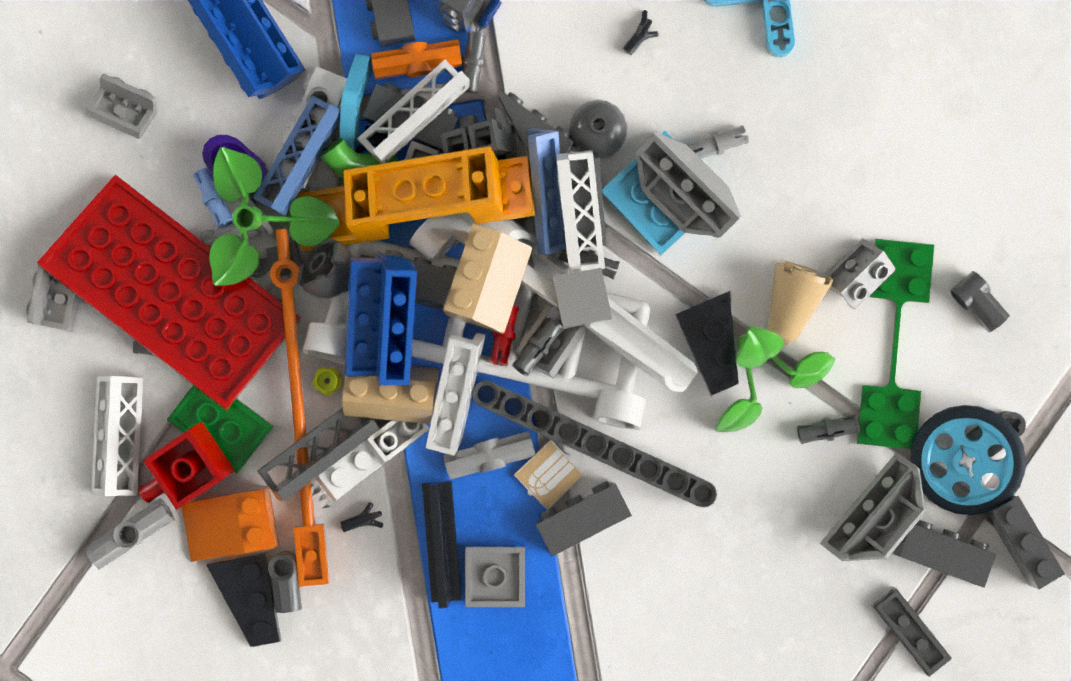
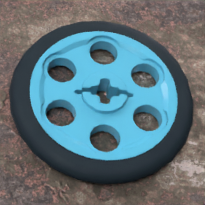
(994, 431)

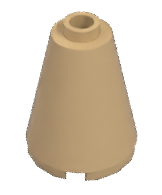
(794, 298)

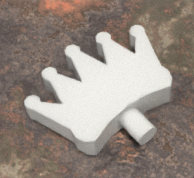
(318, 506)

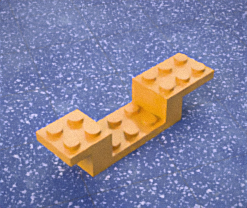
(426, 189)

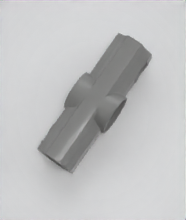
(489, 455)
(115, 544)

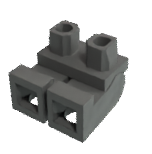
(473, 135)

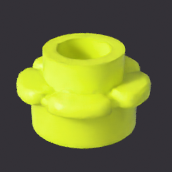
(319, 380)

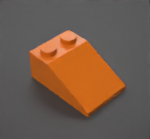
(230, 525)

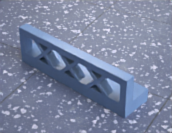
(307, 158)
(546, 190)

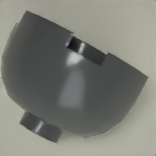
(586, 132)
(327, 271)

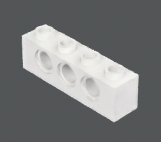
(316, 83)

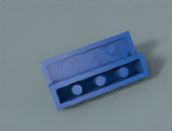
(250, 44)
(380, 318)

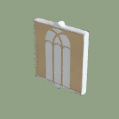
(549, 474)

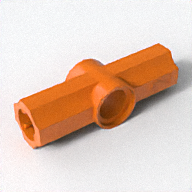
(415, 59)

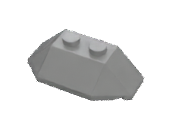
(685, 187)
(880, 514)

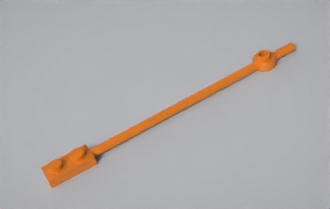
(310, 537)

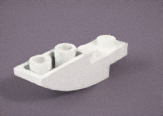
(369, 457)

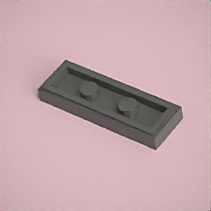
(911, 632)

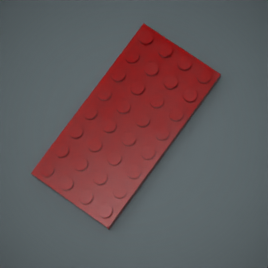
(160, 291)

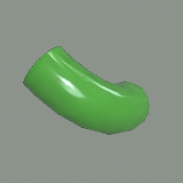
(341, 157)

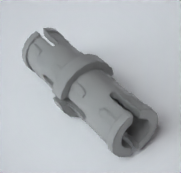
(719, 142)

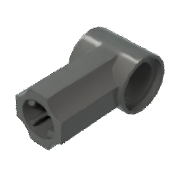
(975, 295)
(285, 585)

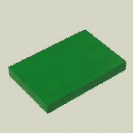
(236, 431)

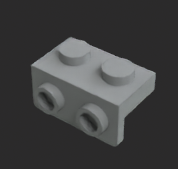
(122, 106)
(51, 303)
(559, 349)

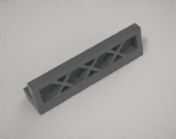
(323, 460)

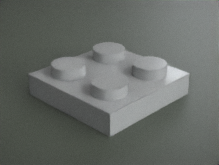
(495, 576)

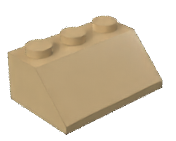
(487, 279)
(404, 403)

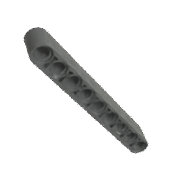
(609, 445)

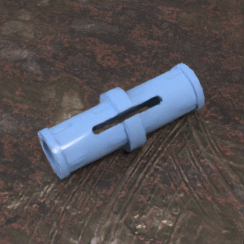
(211, 198)

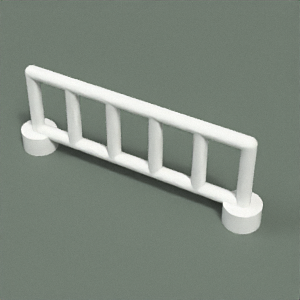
(614, 404)

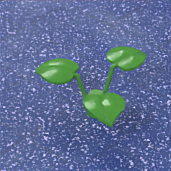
(233, 258)
(754, 350)

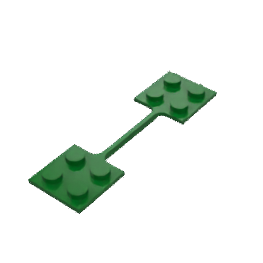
(890, 413)

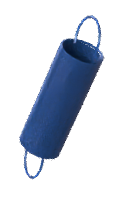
(488, 13)

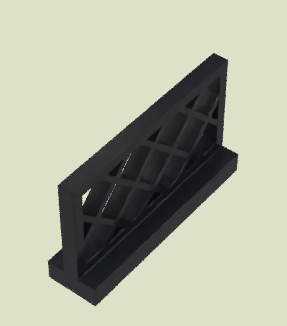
(441, 543)

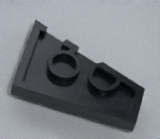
(711, 340)
(250, 596)

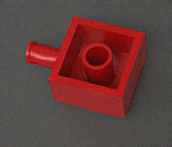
(185, 467)

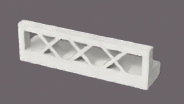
(422, 116)
(568, 211)
(454, 393)
(107, 436)

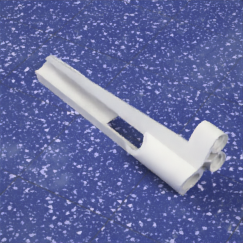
(622, 333)

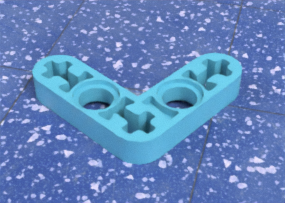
(787, 34)
(352, 98)

